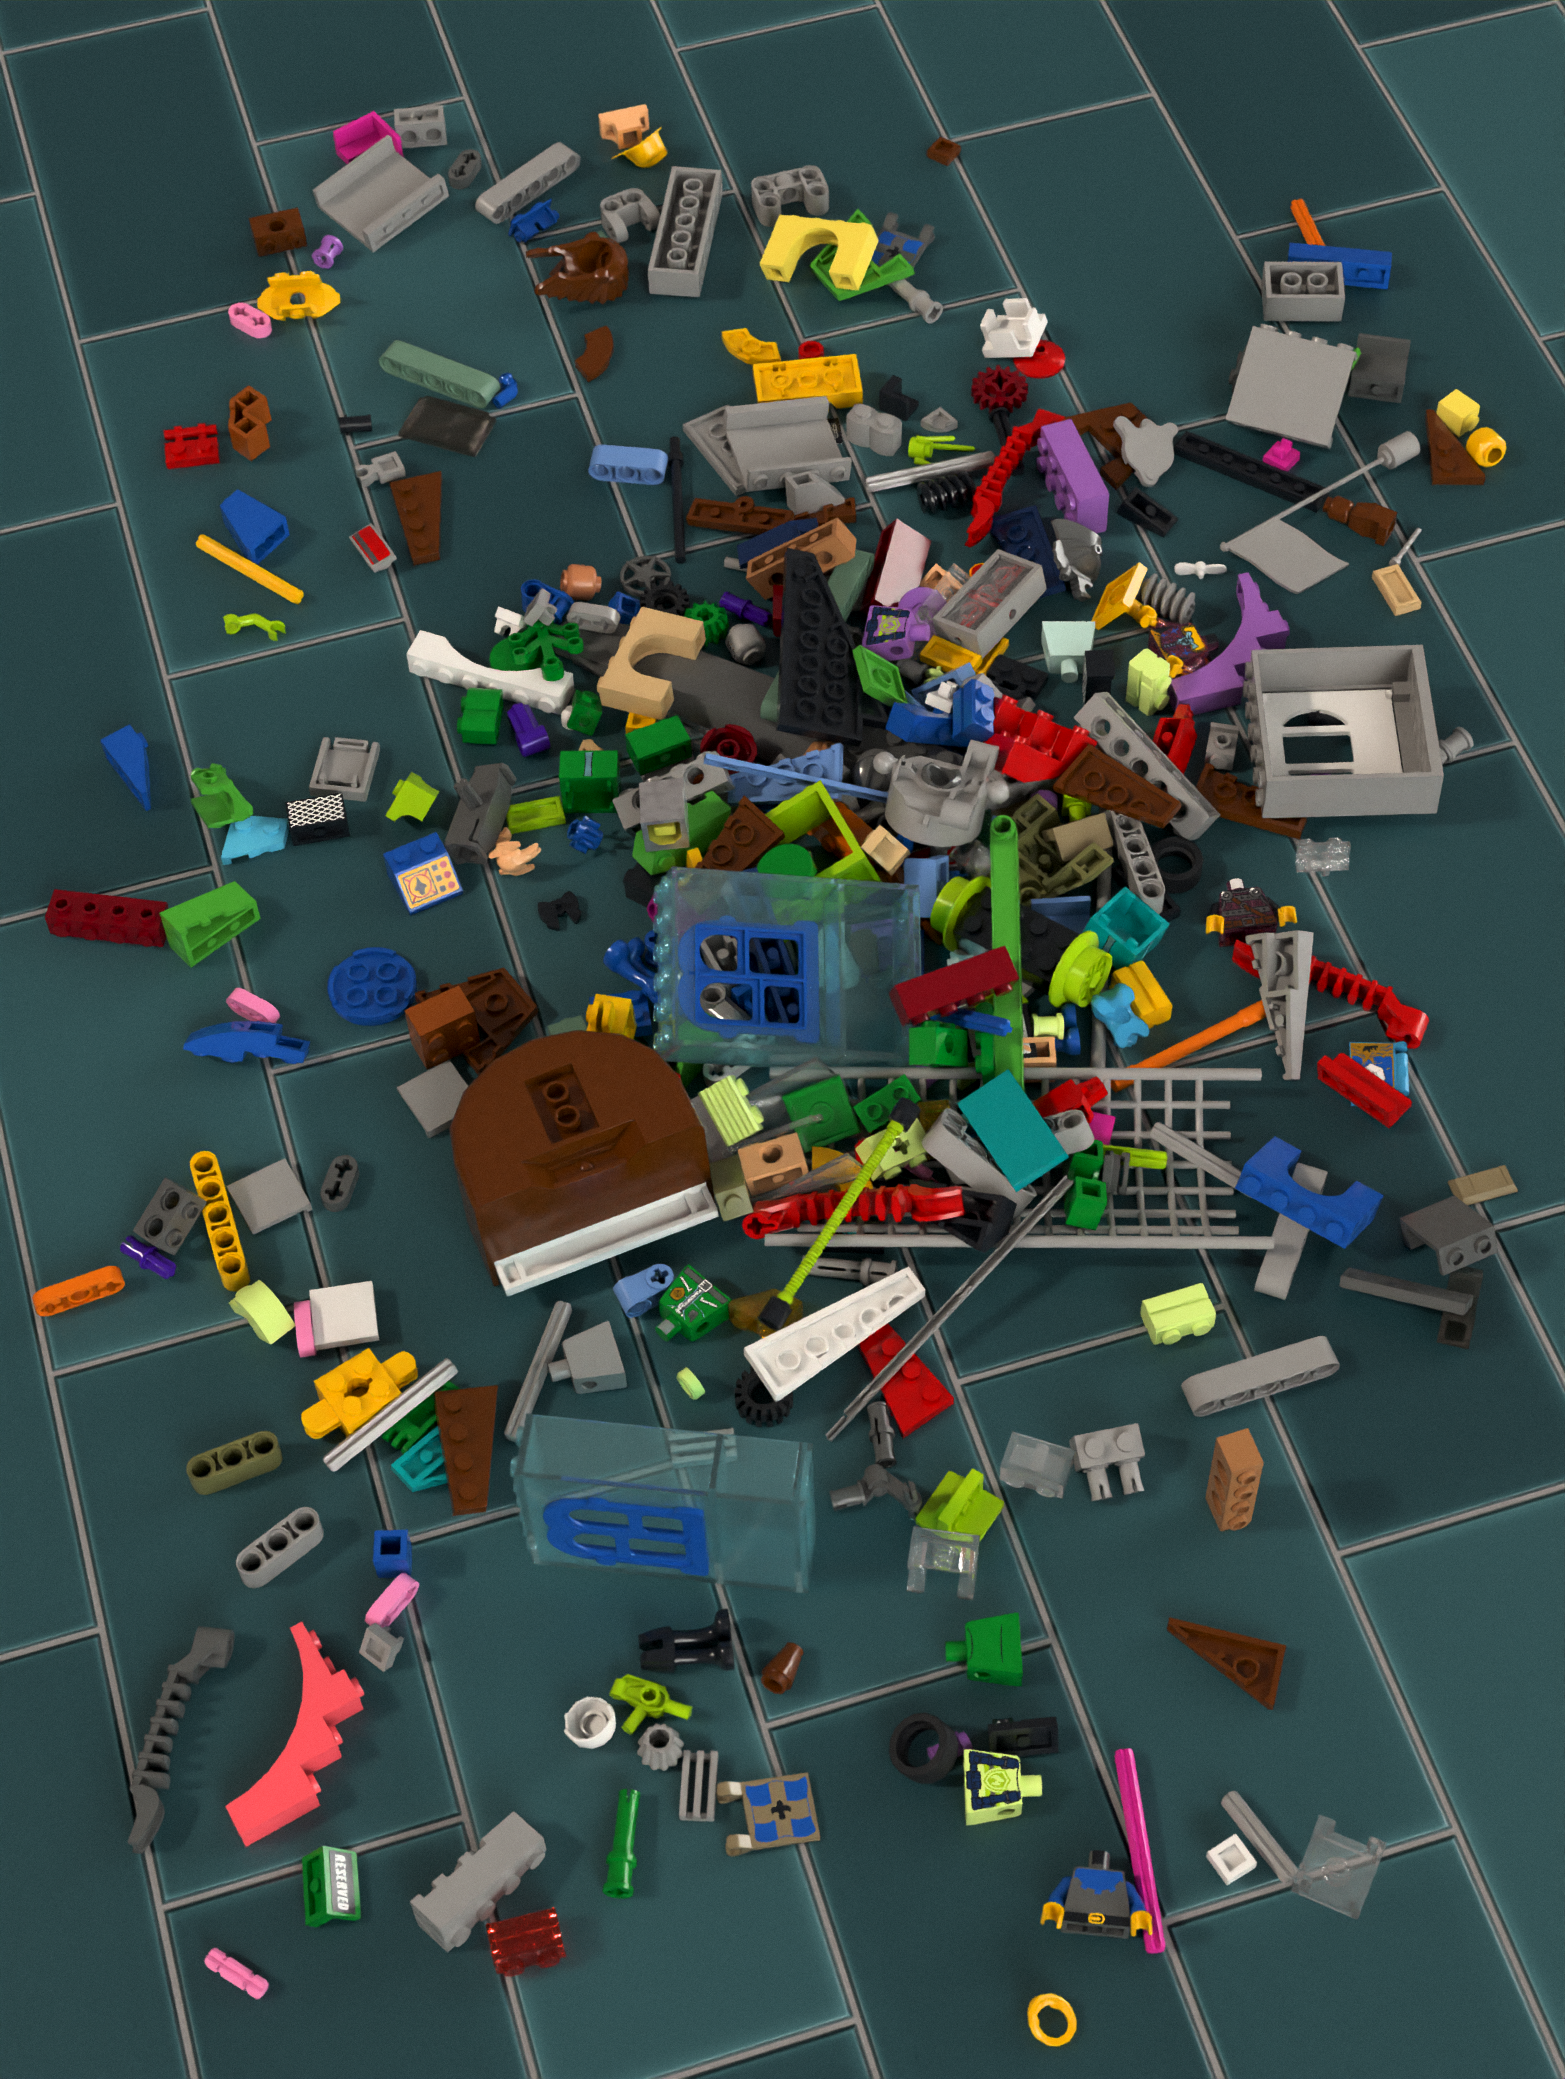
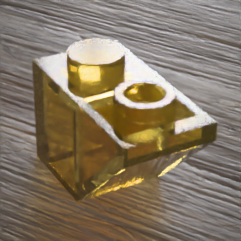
(745, 1312)

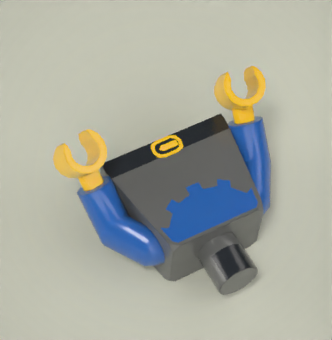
(1097, 1902)

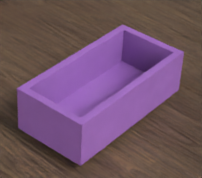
(1072, 476)

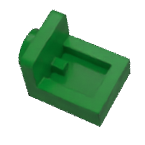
(585, 712)

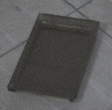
(448, 425)

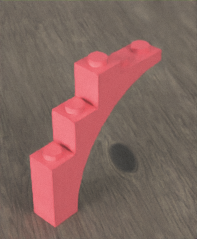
(289, 1785)

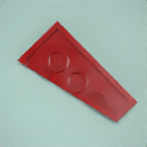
(914, 1391)

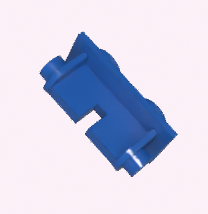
(539, 214)

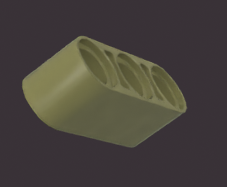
(218, 1460)

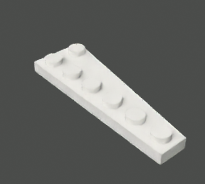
(816, 1341)

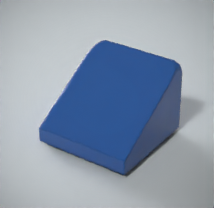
(625, 606)

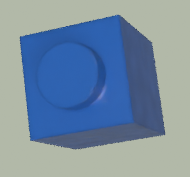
(392, 1553)

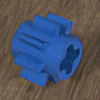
(584, 834)

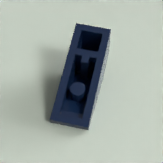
(772, 539)

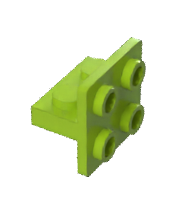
(961, 1505)

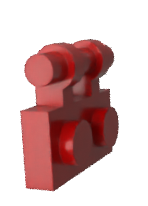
(191, 452)

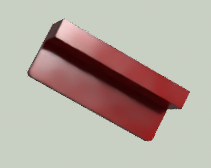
(1363, 1088)

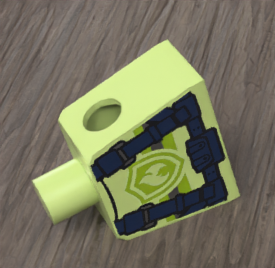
(995, 1786)

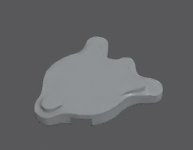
(1146, 448)

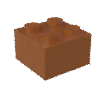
(442, 1027)

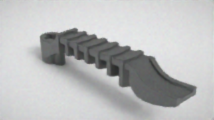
(210, 1649)

